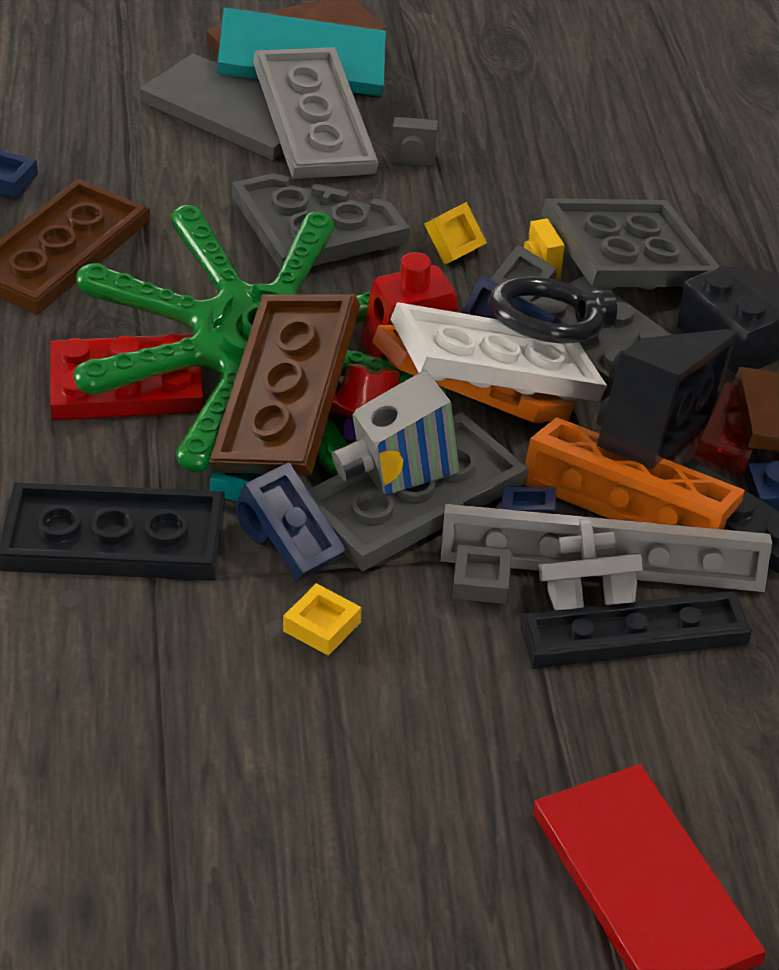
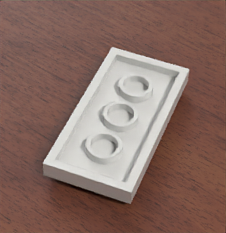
(493, 354)

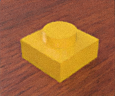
(455, 233)
(546, 244)
(322, 619)

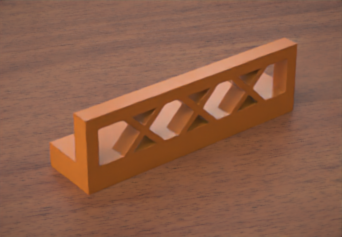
(623, 487)

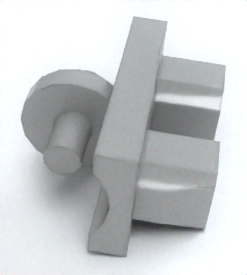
(617, 572)

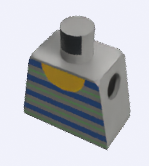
(402, 437)

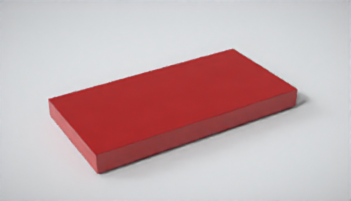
(645, 877)

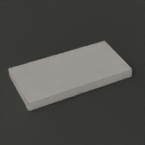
(314, 113)

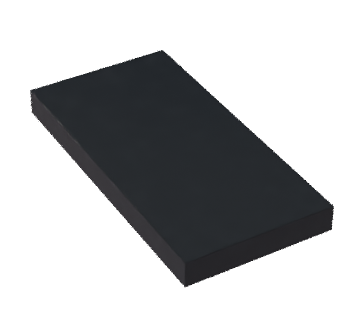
(112, 531)

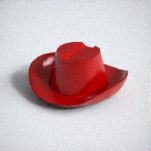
(361, 387)

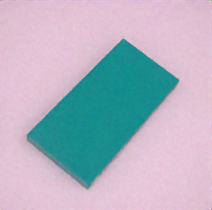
(358, 48)

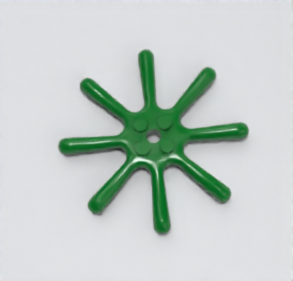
(218, 324)

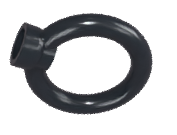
(592, 310)

